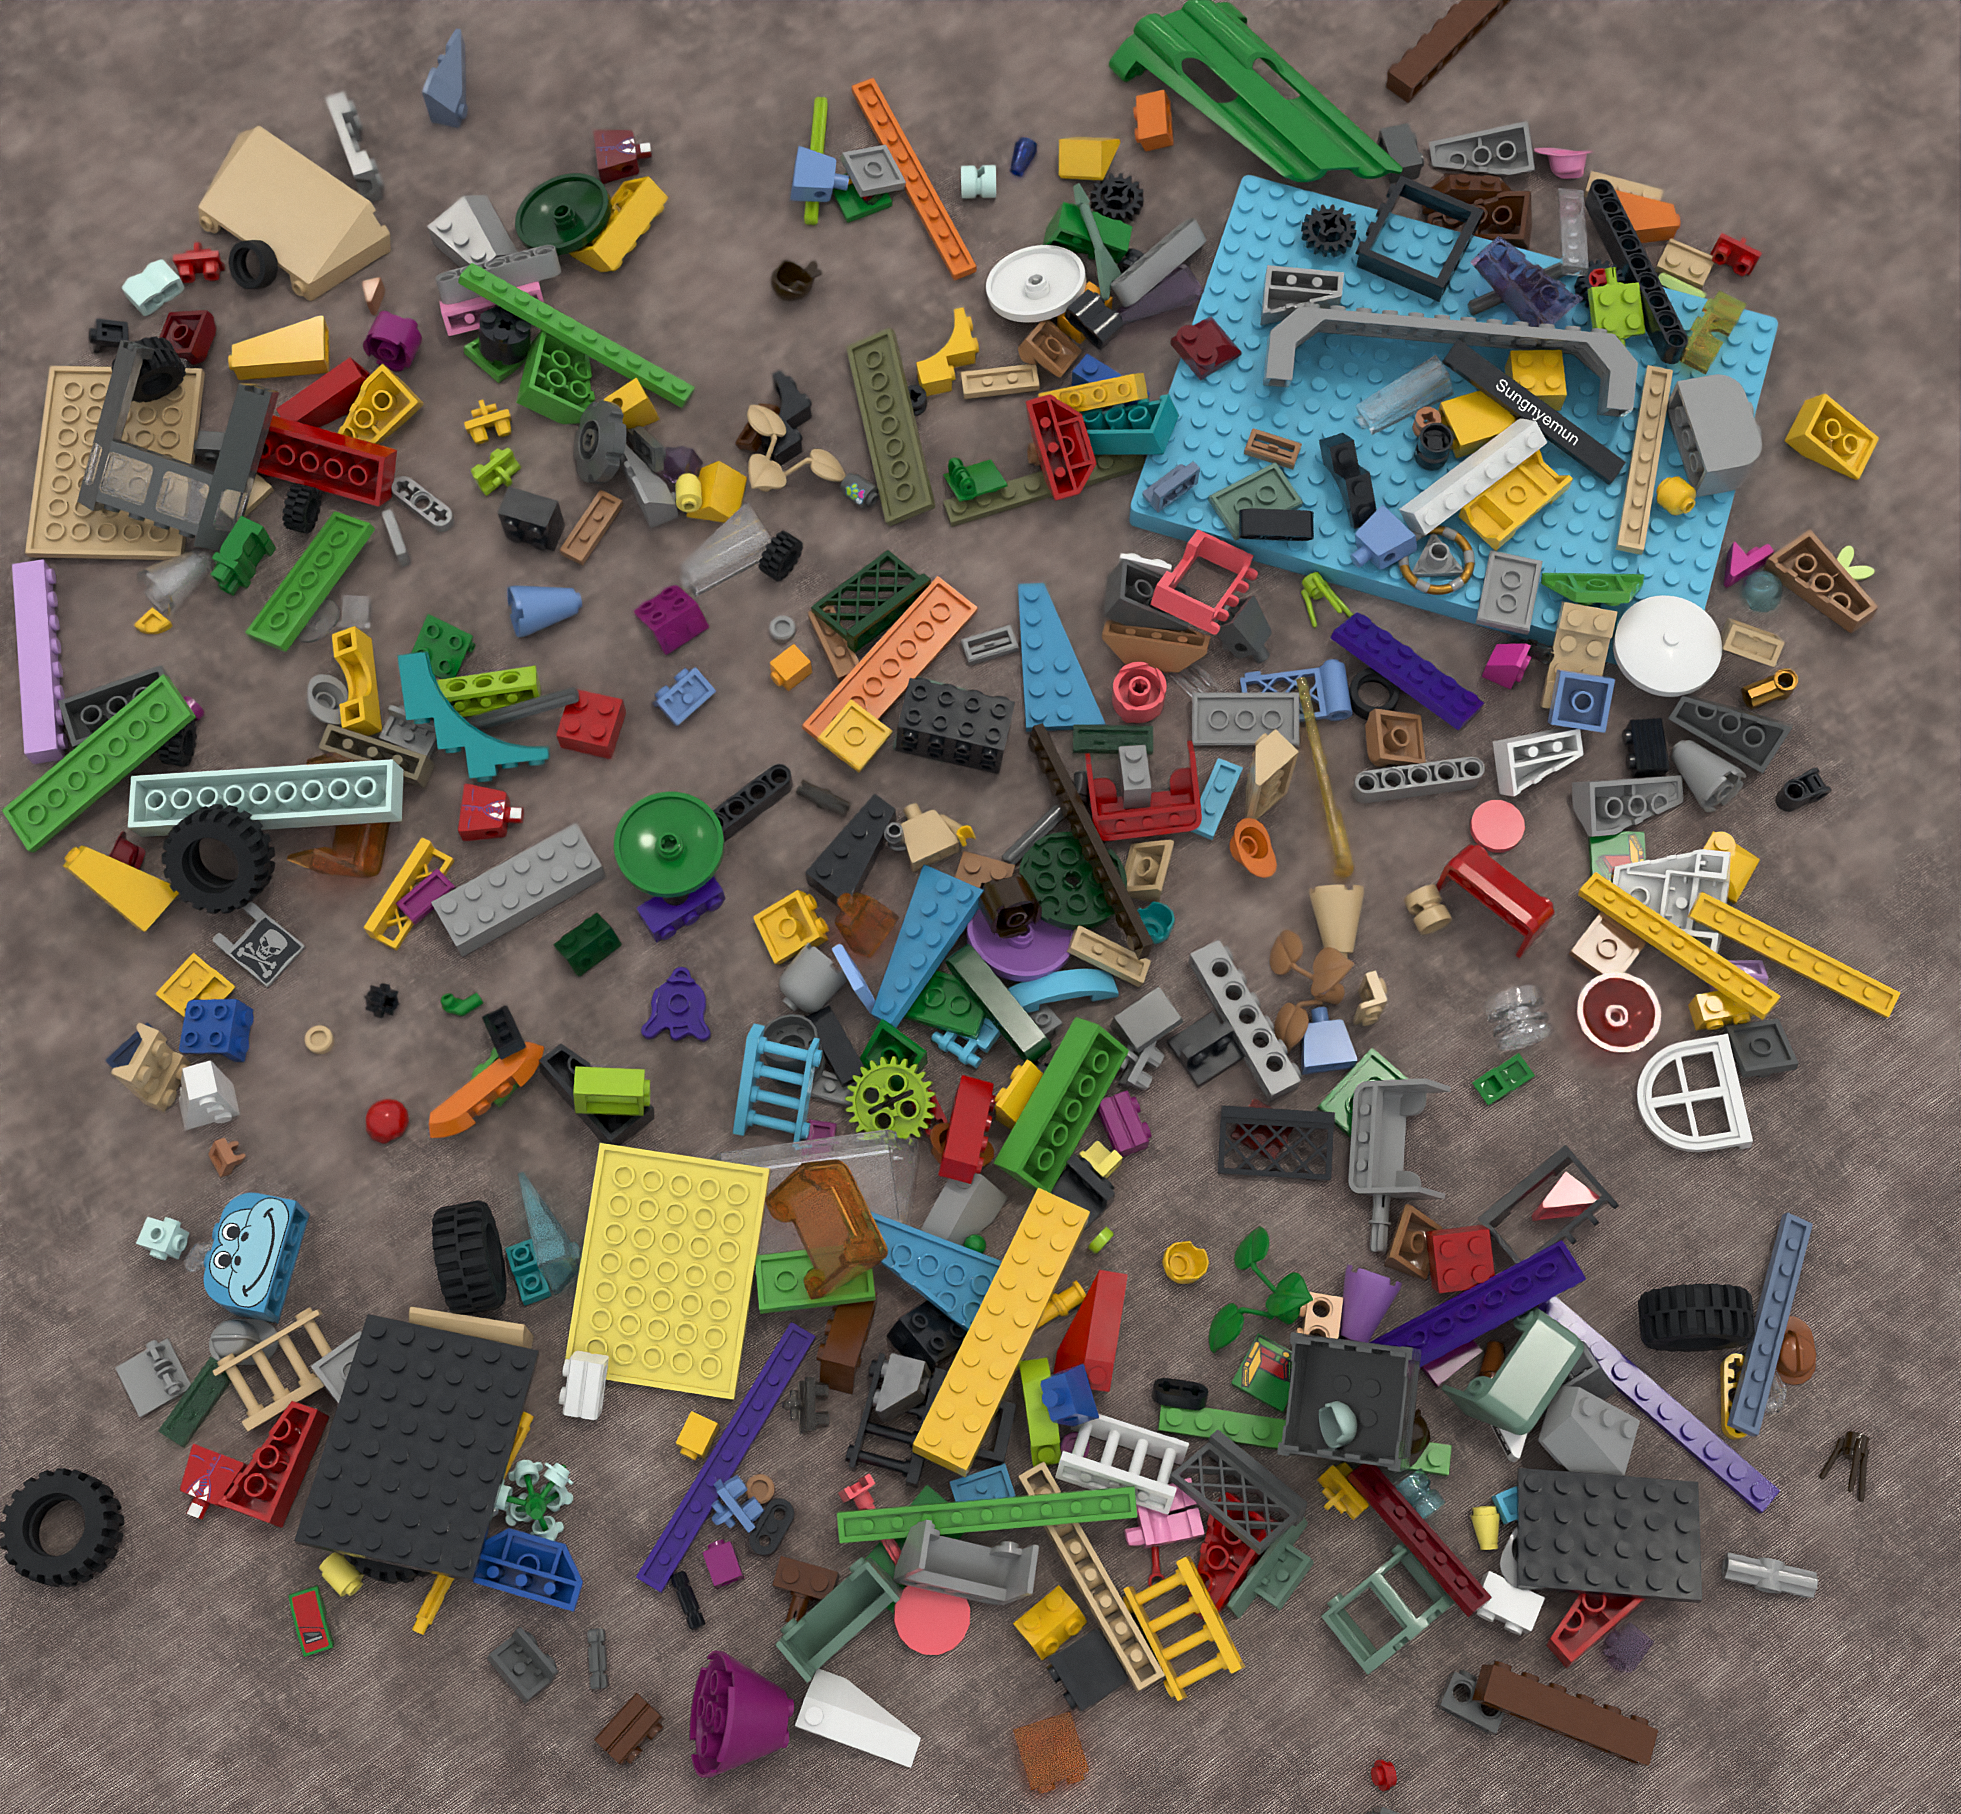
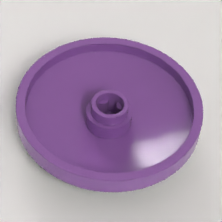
(1024, 956)

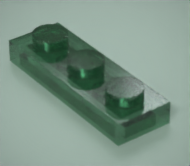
(1108, 738)
(195, 1404)

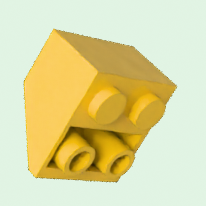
(1013, 1100)

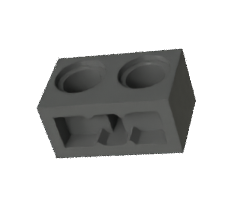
(1469, 1710)

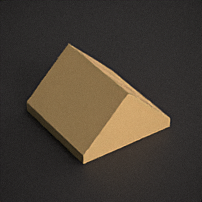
(1147, 869)

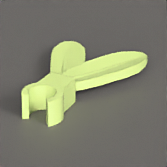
(1857, 572)

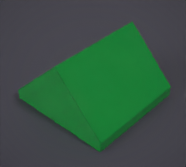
(890, 1042)

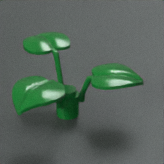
(1283, 1303)

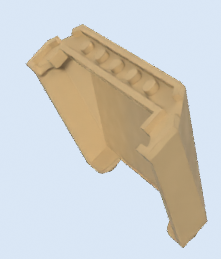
(297, 208)

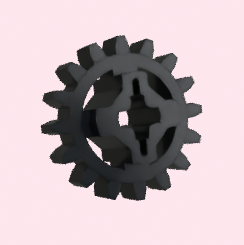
(1117, 198)
(1328, 230)

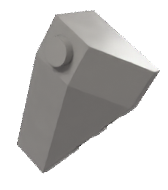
(649, 489)
(1615, 804)
(964, 1209)

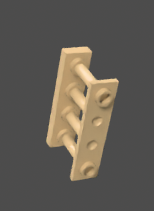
(282, 1397)

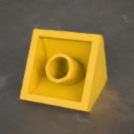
(1086, 157)
(721, 492)

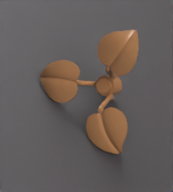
(1329, 969)

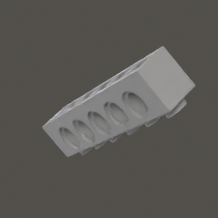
(1271, 1083)

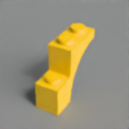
(937, 372)

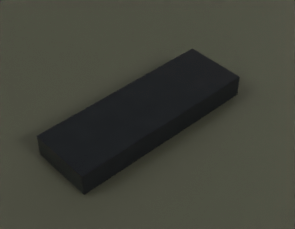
(504, 1032)
(836, 1046)

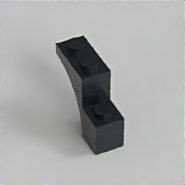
(794, 412)
(1353, 480)

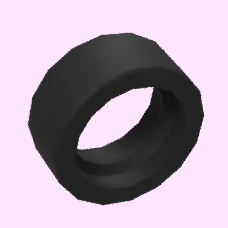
(239, 269)
(1370, 675)

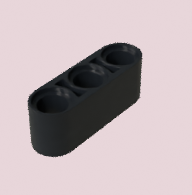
(1276, 524)

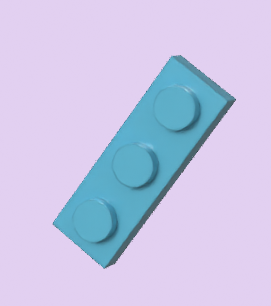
(1217, 796)

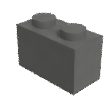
(1402, 147)

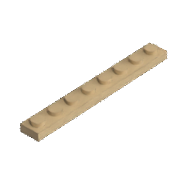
(1644, 460)

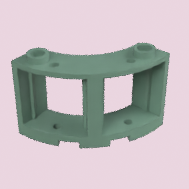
(1352, 1636)

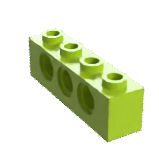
(491, 690)

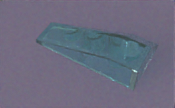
(552, 1246)

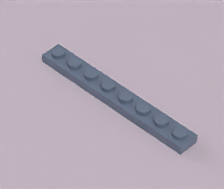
(1770, 1325)

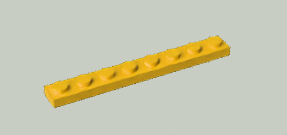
(1679, 946)
(1794, 954)

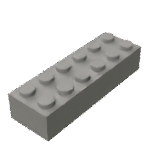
(519, 889)

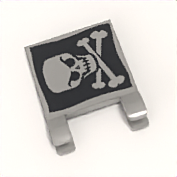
(264, 948)

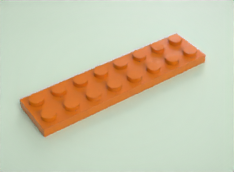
(898, 655)

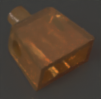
(864, 922)

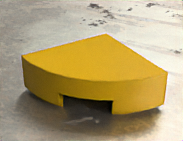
(153, 623)

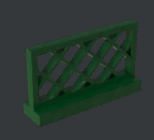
(889, 610)

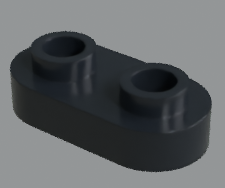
(771, 1527)

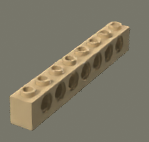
(1097, 1588)

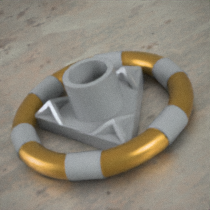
(1438, 561)

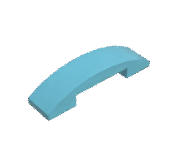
(1063, 986)

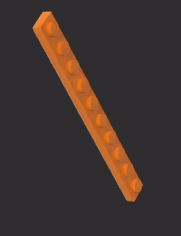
(917, 182)

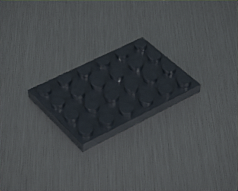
(1608, 1535)

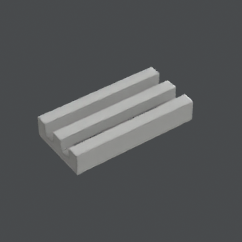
(396, 537)
(991, 654)

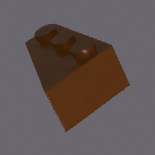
(845, 1344)

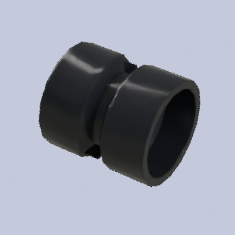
(1433, 446)

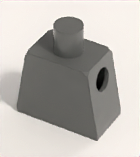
(1246, 630)

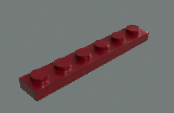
(1419, 1538)

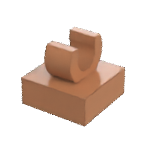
(223, 1157)

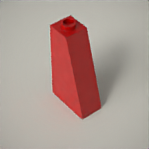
(326, 397)

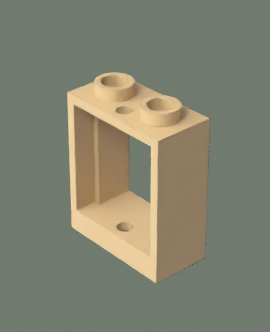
(1751, 642)

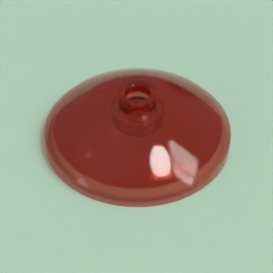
(1628, 1000)

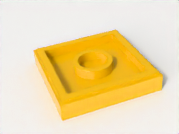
(855, 736)

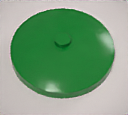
(669, 844)

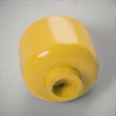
(1676, 495)

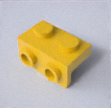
(1050, 1622)

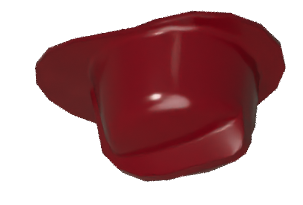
(127, 852)

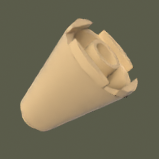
(1337, 915)

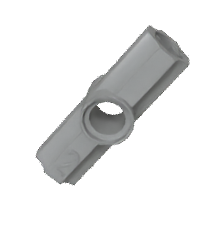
(1769, 1575)

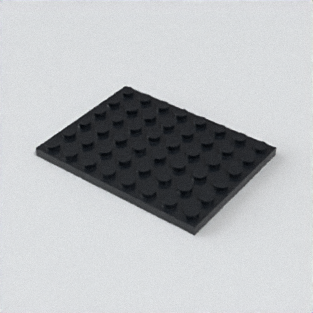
(418, 1448)

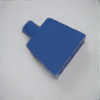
(1069, 1397)

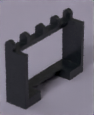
(1554, 1166)

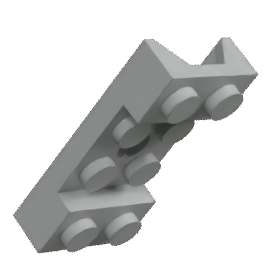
(348, 128)

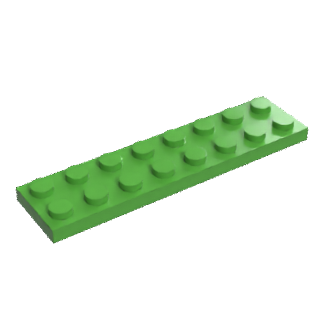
(98, 763)

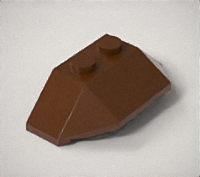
(1468, 187)

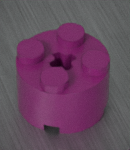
(393, 341)

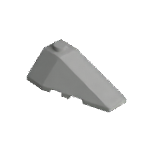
(1492, 151)

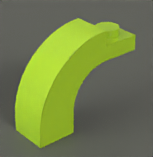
(1043, 1432)

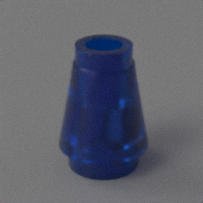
(1023, 154)

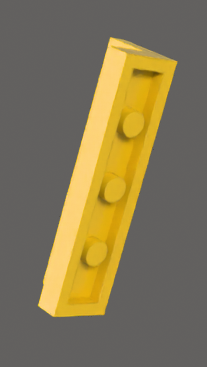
(403, 884)

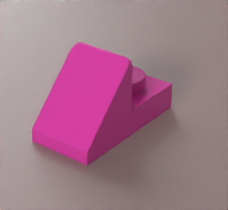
(1741, 564)

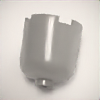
(810, 980)

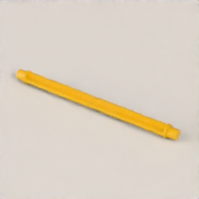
(442, 1583)

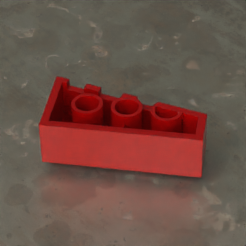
(278, 1467)

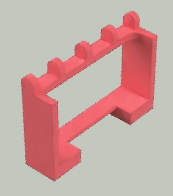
(1192, 610)

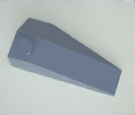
(446, 85)

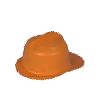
(1253, 848)

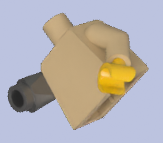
(926, 836)

